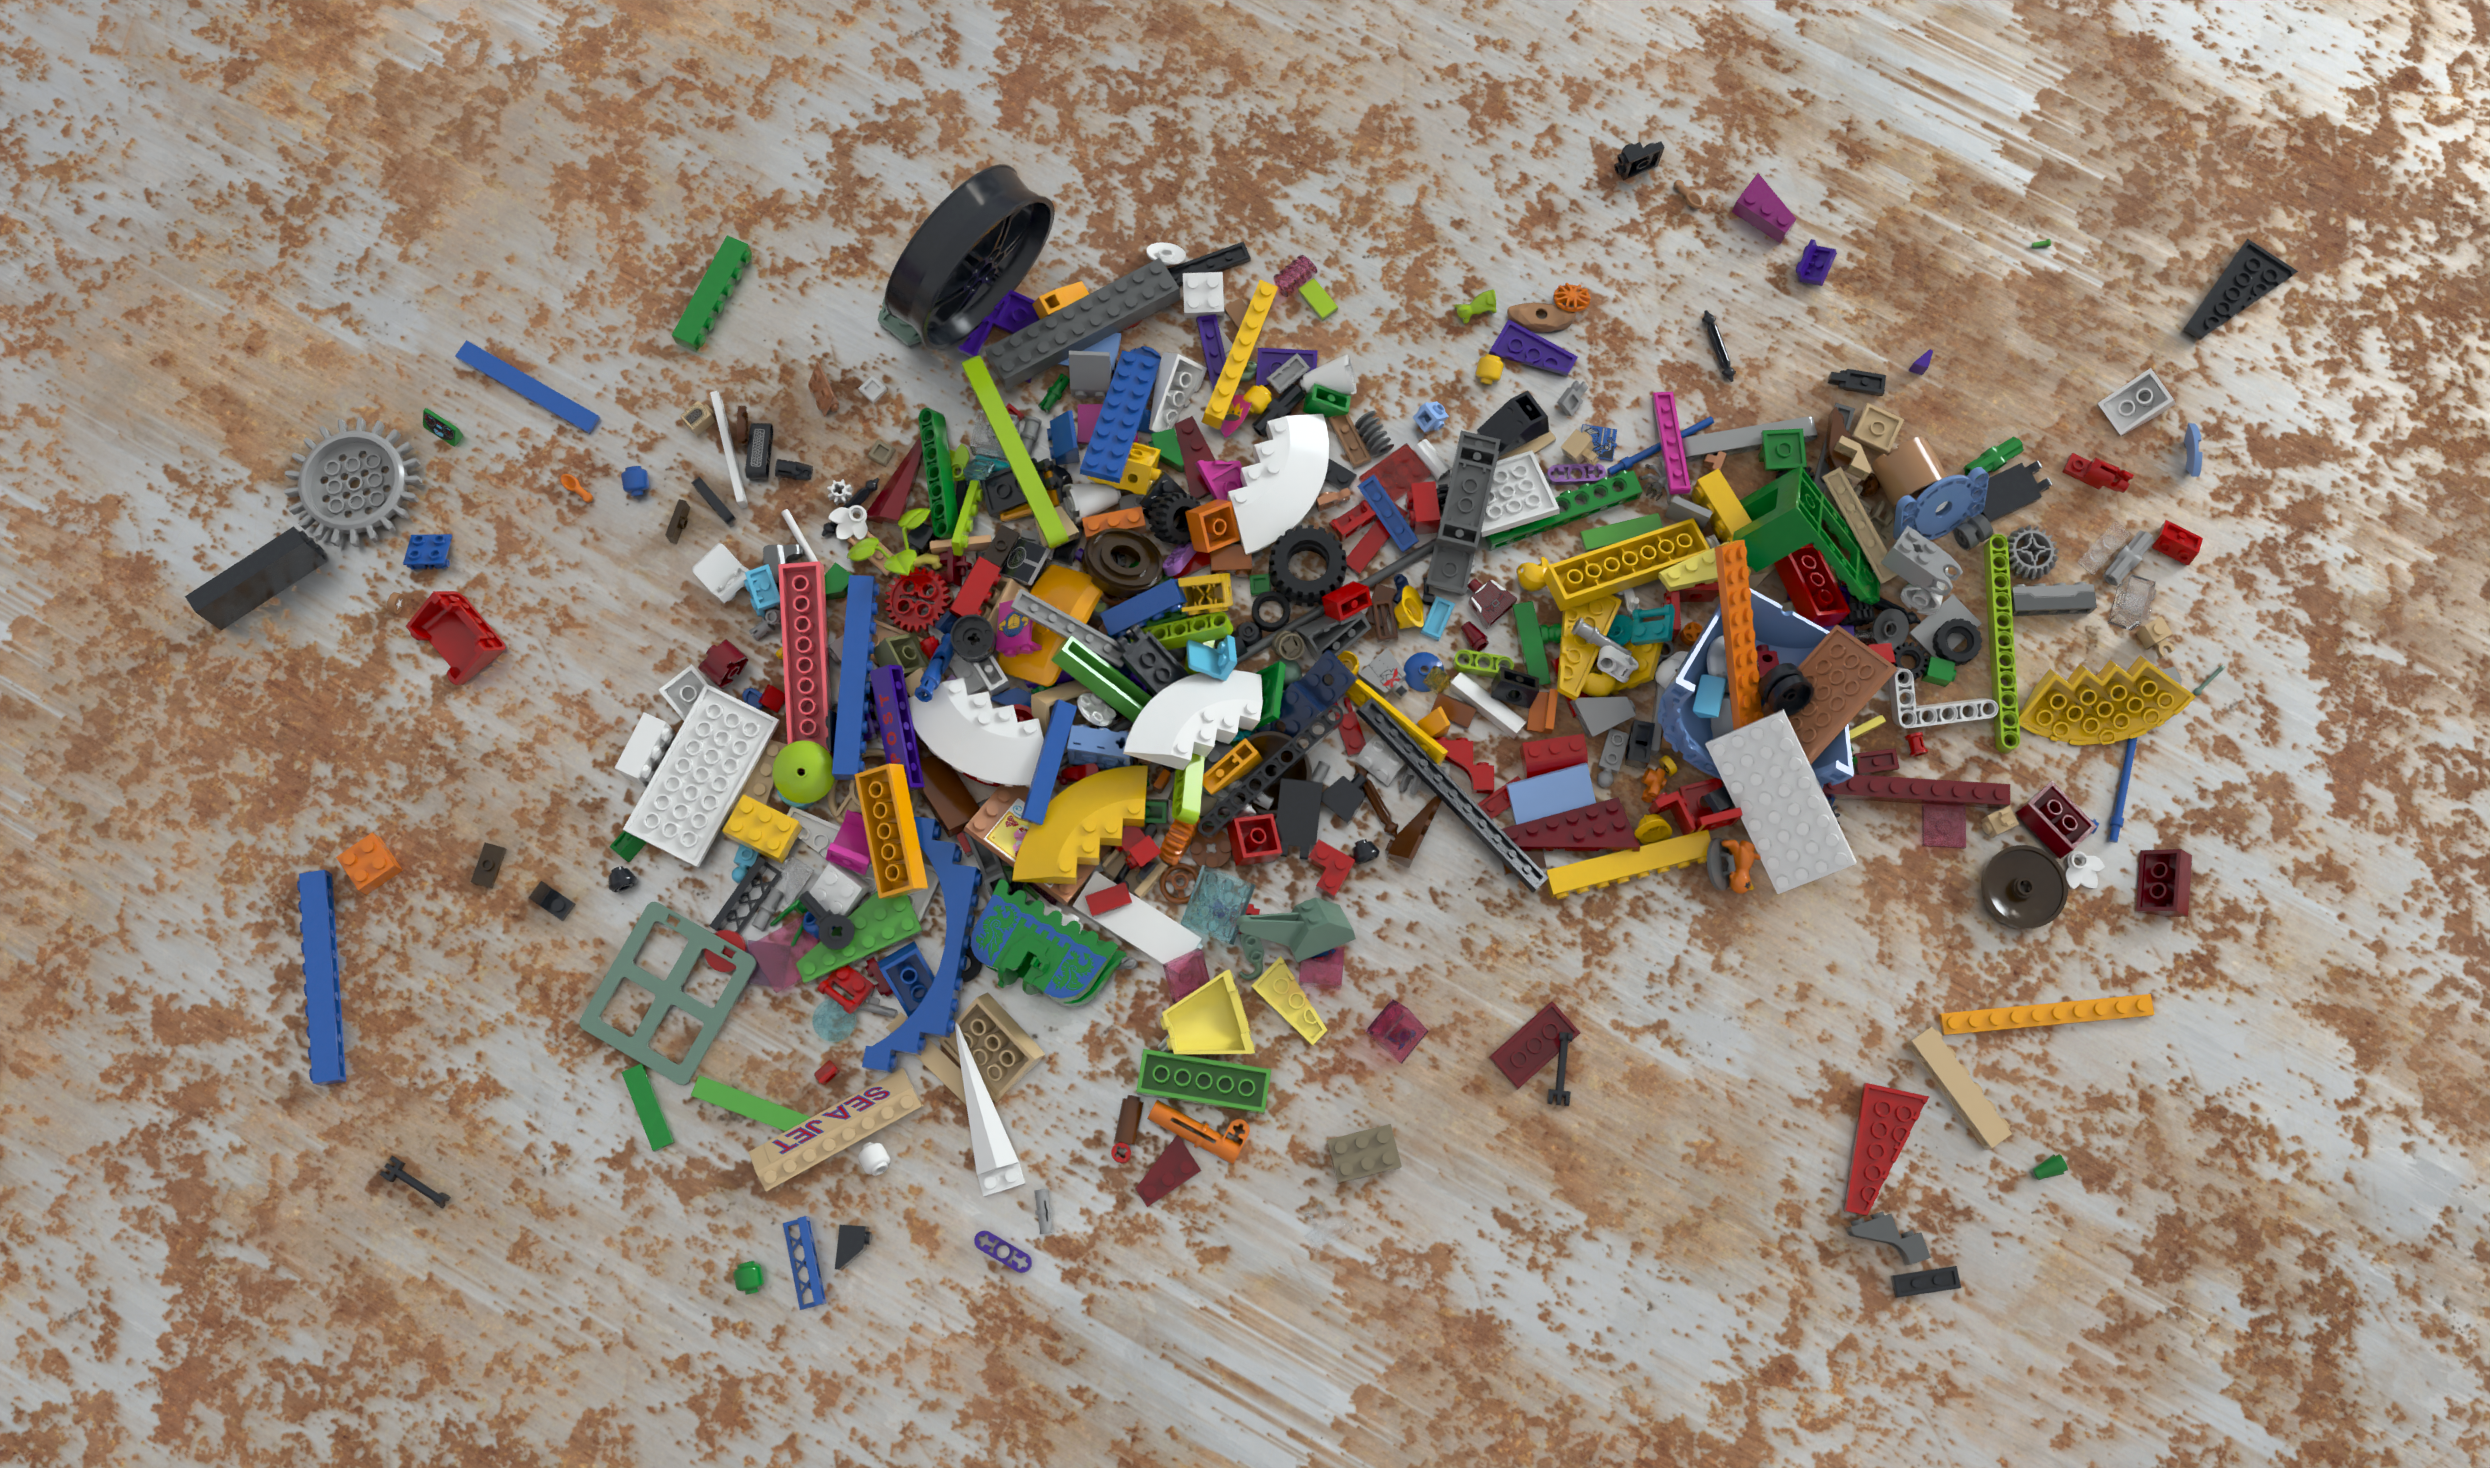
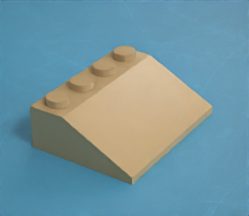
(997, 1045)

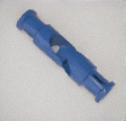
(938, 664)

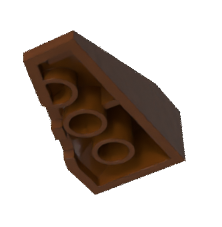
(1409, 839)

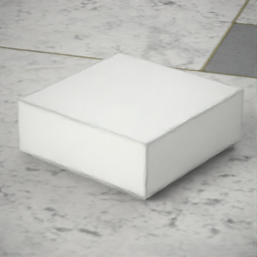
(872, 389)

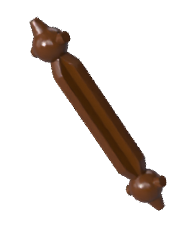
(1377, 803)

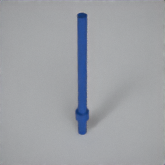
(1627, 462)
(2117, 820)

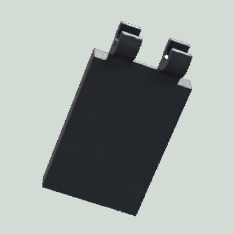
(2013, 490)
(1003, 491)
(1149, 660)
(1298, 814)

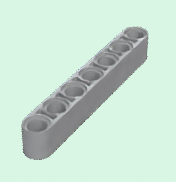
(1741, 439)

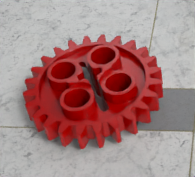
(922, 583)

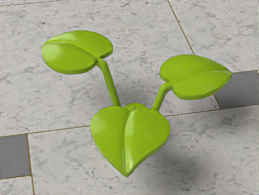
(902, 561)

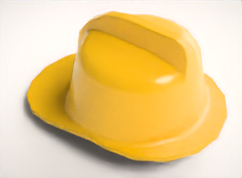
(1410, 609)
(1653, 829)

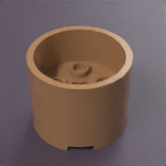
(1908, 470)

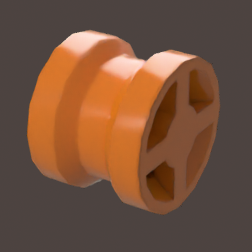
(1694, 630)

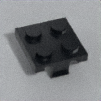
(1162, 485)

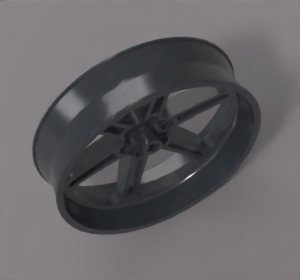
(968, 256)

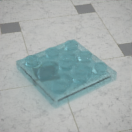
(1217, 904)

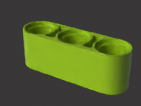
(1474, 657)

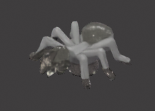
(1656, 487)

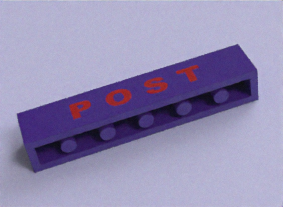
(896, 722)

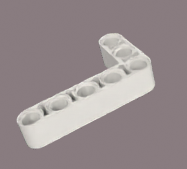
(1934, 710)

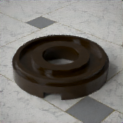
(1117, 579)

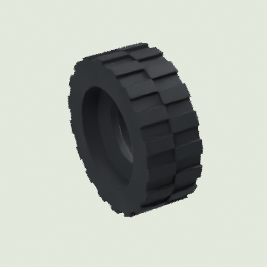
(1957, 626)

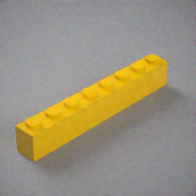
(1239, 354)
(1628, 864)

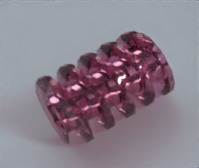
(1293, 274)

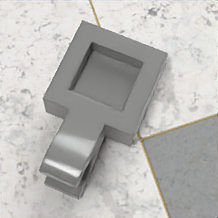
(1571, 400)

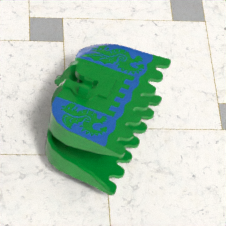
(1018, 937)

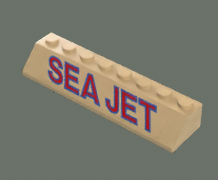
(834, 1129)

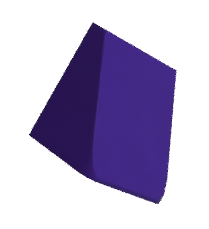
(1922, 363)

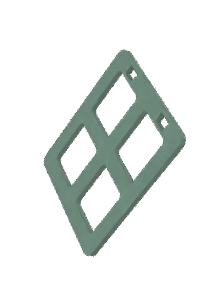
(667, 994)

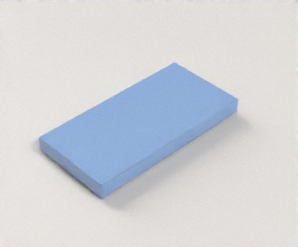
(1551, 793)

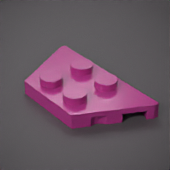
(1220, 476)

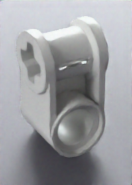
(1619, 665)

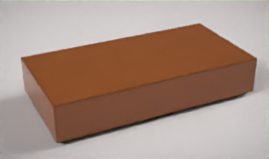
(1454, 709)

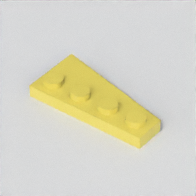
(1692, 571)

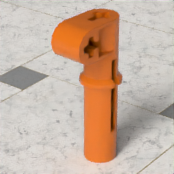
(1223, 1147)

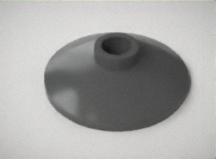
(1897, 627)

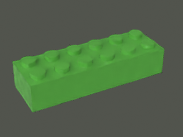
(1203, 1081)

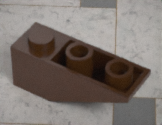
(1834, 431)

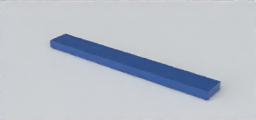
(527, 387)

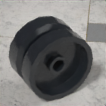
(1785, 689)

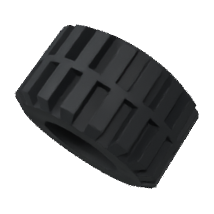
(1163, 514)

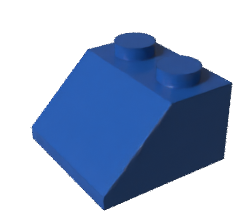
(1064, 439)

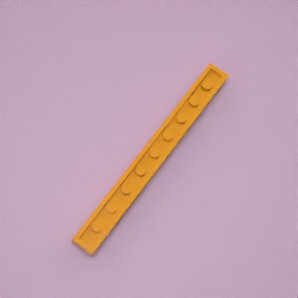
(2046, 1014)

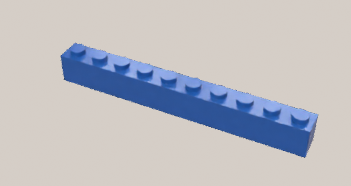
(854, 677)
(322, 978)

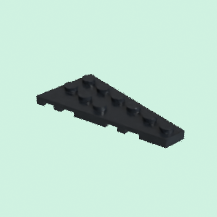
(2244, 281)

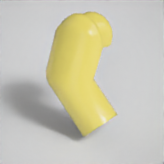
(928, 558)

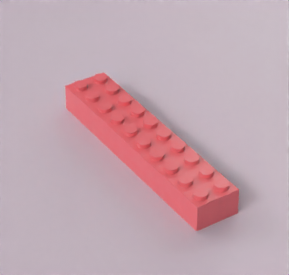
(805, 651)

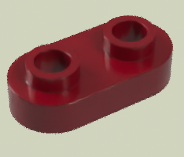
(882, 985)

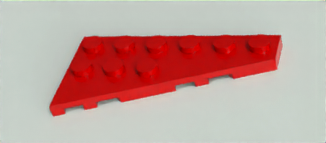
(1881, 1133)

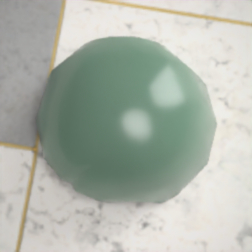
(1292, 672)

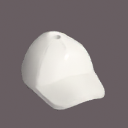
(1667, 668)

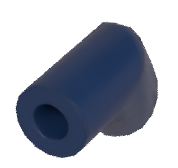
(1400, 582)

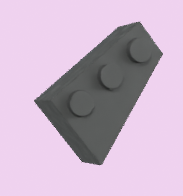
(1333, 634)

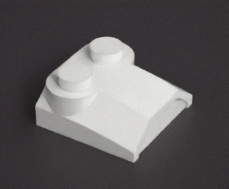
(683, 690)

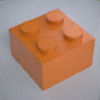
(1212, 525)
(369, 863)

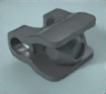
(780, 554)

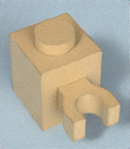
(1580, 447)
(2155, 635)
(1999, 822)

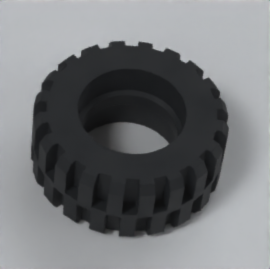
(1307, 540)

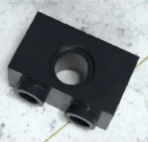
(1515, 687)

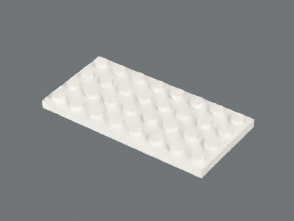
(701, 775)
(1781, 802)

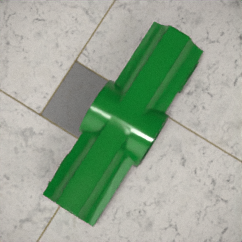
(1996, 456)

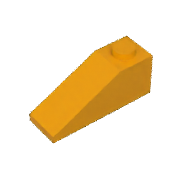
(1231, 767)

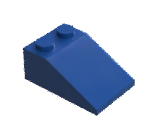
(907, 976)

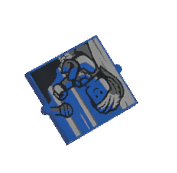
(1603, 441)

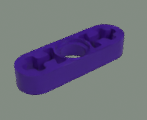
(986, 1248)

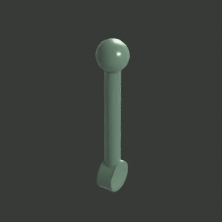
(2197, 691)

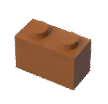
(1230, 560)

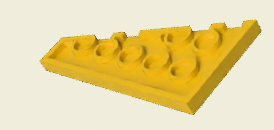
(1575, 654)

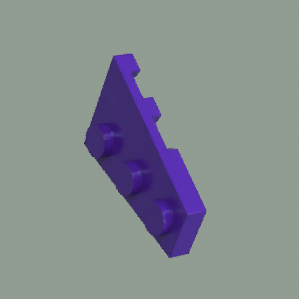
(1273, 358)

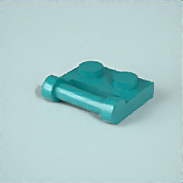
(1652, 631)

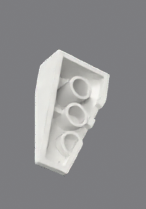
(1174, 386)

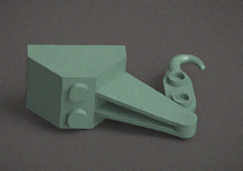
(1307, 931)

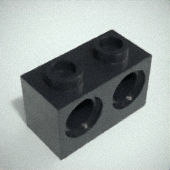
(1639, 744)

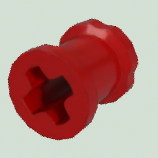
(1916, 744)
(1114, 1152)

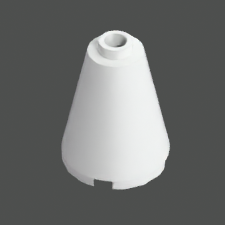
(1333, 375)
(1088, 499)
(1921, 599)

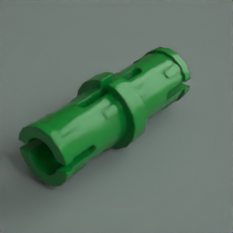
(1054, 393)

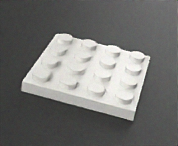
(1518, 495)

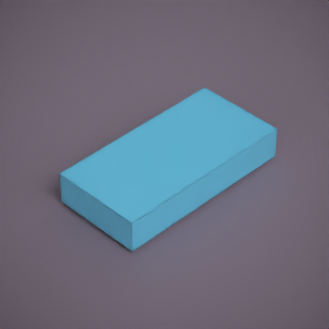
(1437, 618)

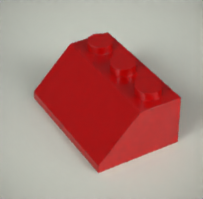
(975, 588)
(1552, 754)

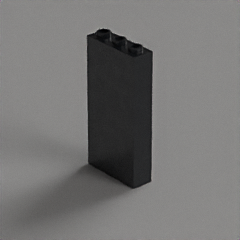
(256, 578)

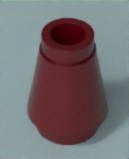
(1476, 639)

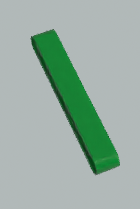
(938, 472)

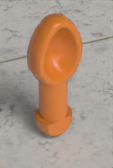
(572, 484)

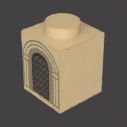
(698, 418)

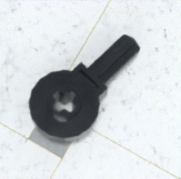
(828, 920)

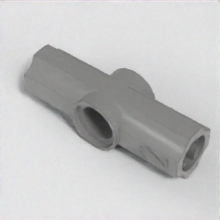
(2128, 558)

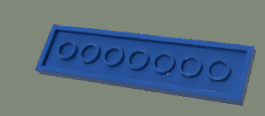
(1120, 417)

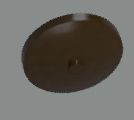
(1268, 744)
(2024, 887)

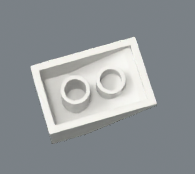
(2137, 402)

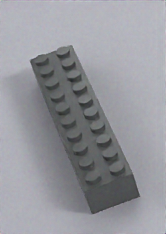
(1083, 323)

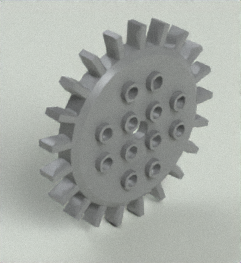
(325, 463)

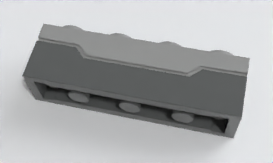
(2053, 600)

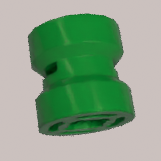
(1551, 633)

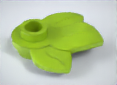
(959, 461)

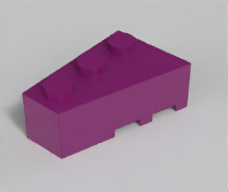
(1764, 210)

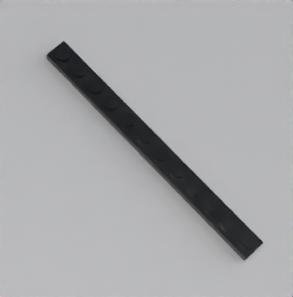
(1452, 795)

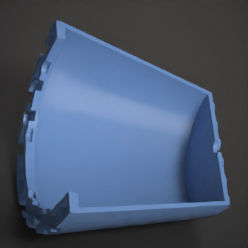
(1783, 632)

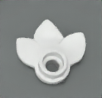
(847, 524)
(2084, 872)

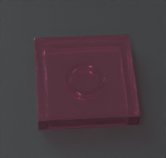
(1944, 826)
(1186, 974)

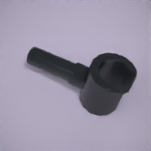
(1427, 598)

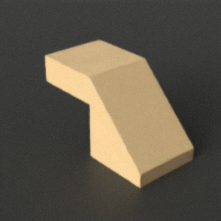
(1859, 465)

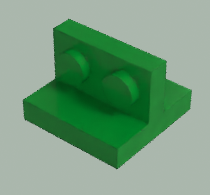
(1783, 449)

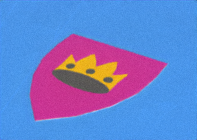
(1235, 415)

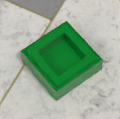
(1259, 584)

